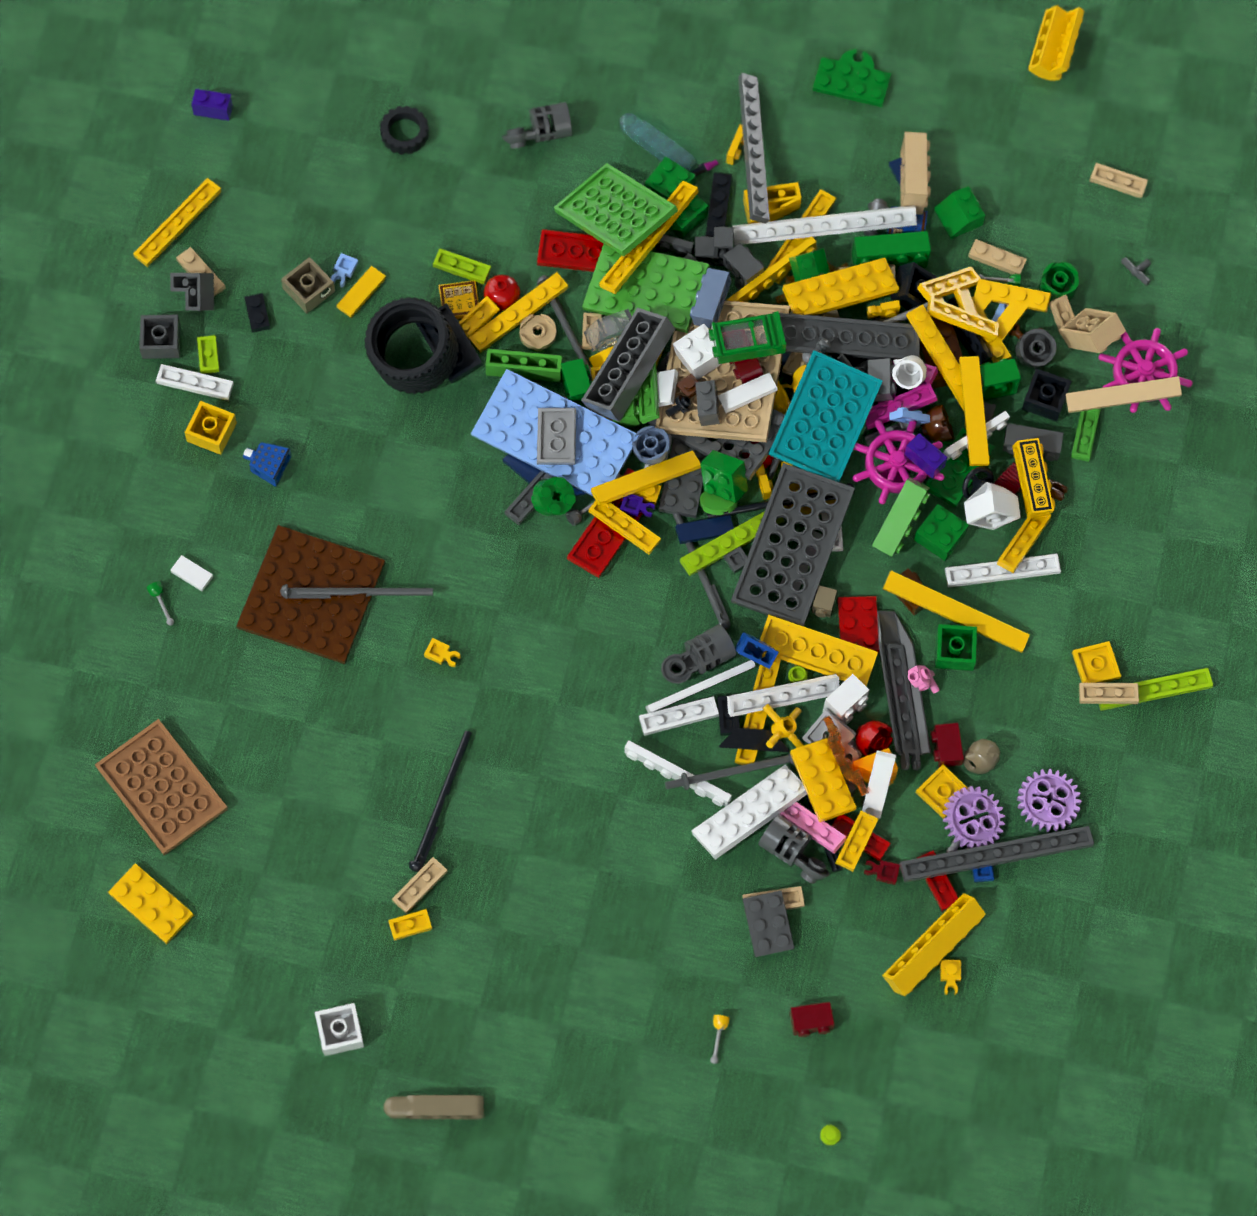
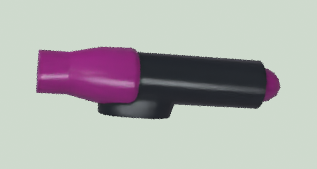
(703, 167)

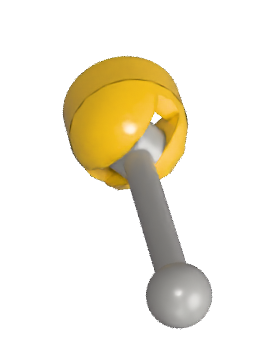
(720, 1023)

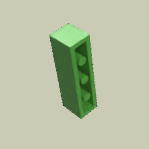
(528, 365)
(901, 516)

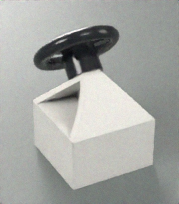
(988, 503)

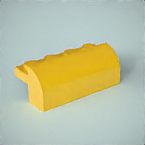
(1055, 42)

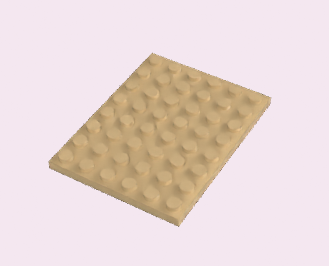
(744, 423)

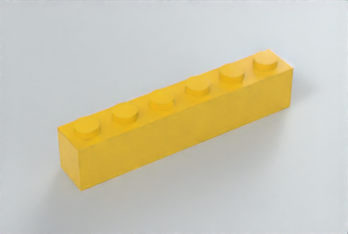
(934, 944)

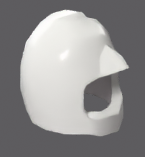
(909, 372)

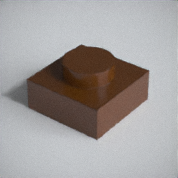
(688, 386)

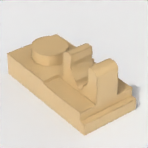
(1061, 311)

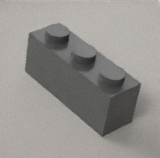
(1049, 439)

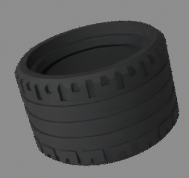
(393, 317)

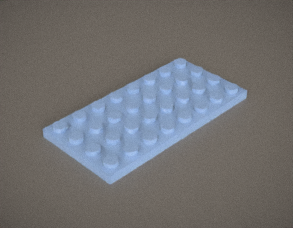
(512, 427)

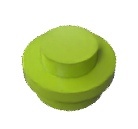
(797, 674)
(830, 1135)

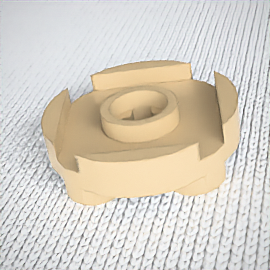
(538, 322)

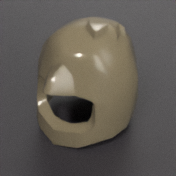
(983, 754)

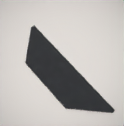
(752, 740)

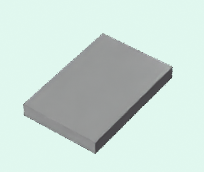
(556, 436)

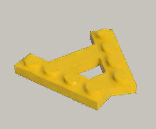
(1018, 301)
(964, 316)

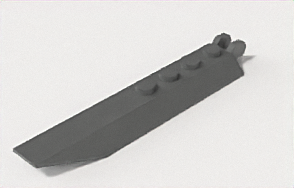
(903, 698)

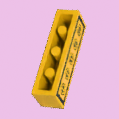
(1033, 478)

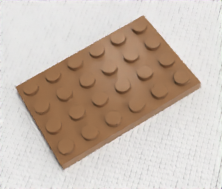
(161, 787)

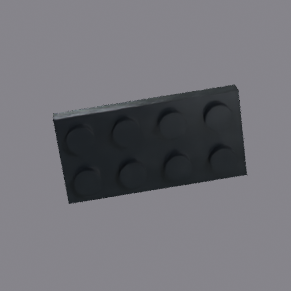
(467, 358)

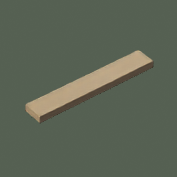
(1123, 394)

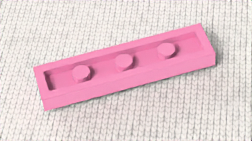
(820, 832)

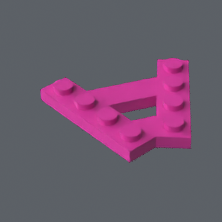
(913, 399)

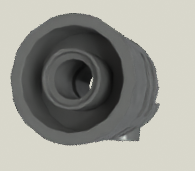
(541, 126)
(701, 655)
(793, 848)

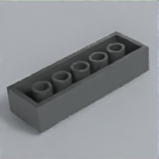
(628, 364)

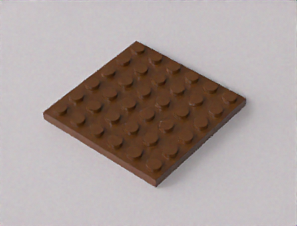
(310, 625)

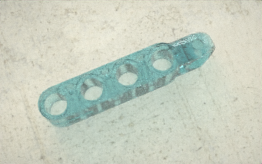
(655, 141)

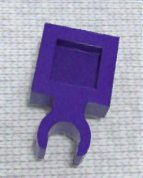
(634, 504)

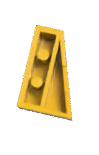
(781, 201)

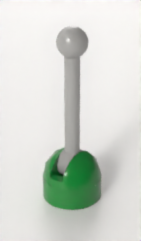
(1014, 279)
(156, 589)

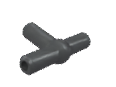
(1137, 270)

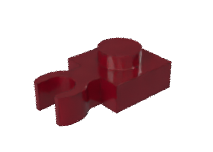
(886, 871)

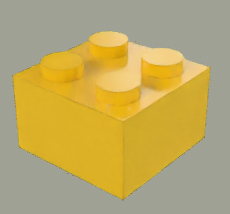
(210, 427)

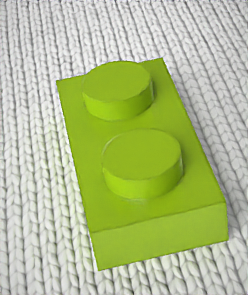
(208, 354)

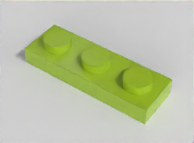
(461, 266)

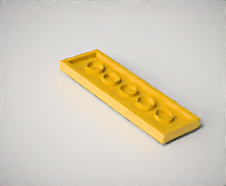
(841, 288)
(818, 650)

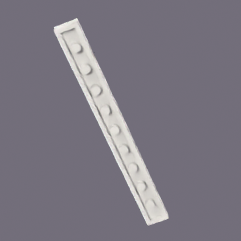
(824, 225)

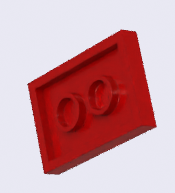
(859, 621)

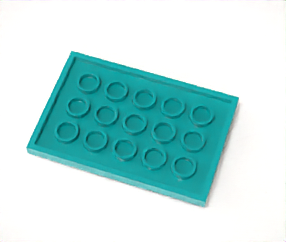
(825, 417)

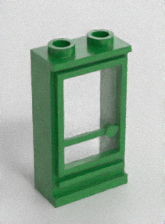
(747, 338)

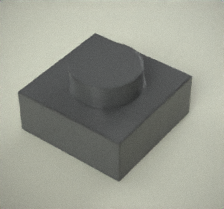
(736, 559)

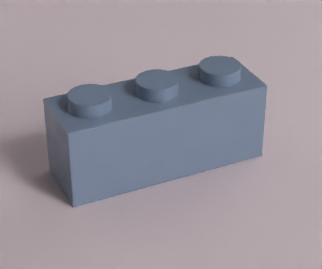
(710, 297)

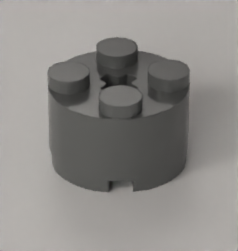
(1043, 341)

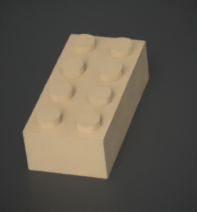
(915, 171)

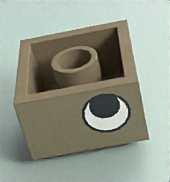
(308, 285)

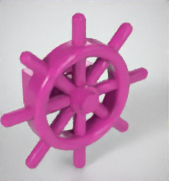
(1144, 370)
(895, 466)

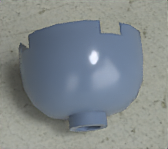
(651, 445)

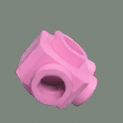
(922, 678)

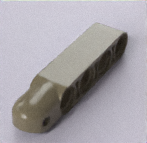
(435, 1107)

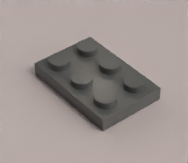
(768, 923)

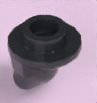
(683, 405)

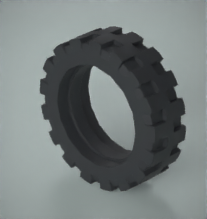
(404, 146)

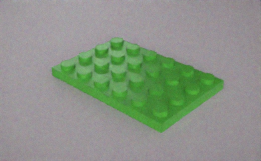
(615, 209)
(658, 285)

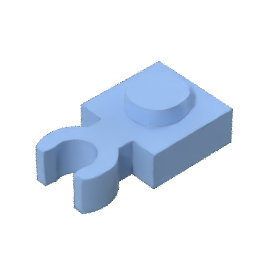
(344, 268)

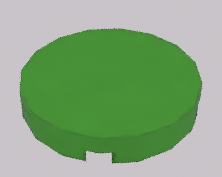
(716, 505)

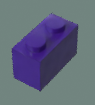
(212, 104)
(925, 456)

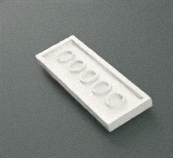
(750, 811)

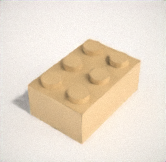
(1092, 330)

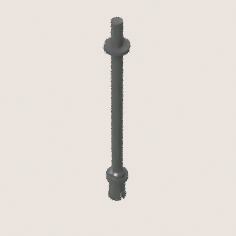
(685, 781)

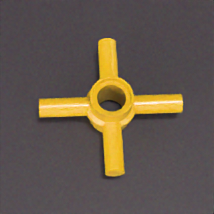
(783, 727)

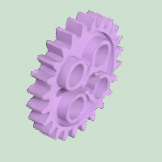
(967, 801)
(1044, 816)

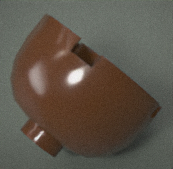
(939, 426)

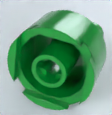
(1059, 280)
(547, 488)

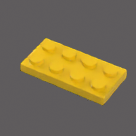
(823, 780)
(150, 903)

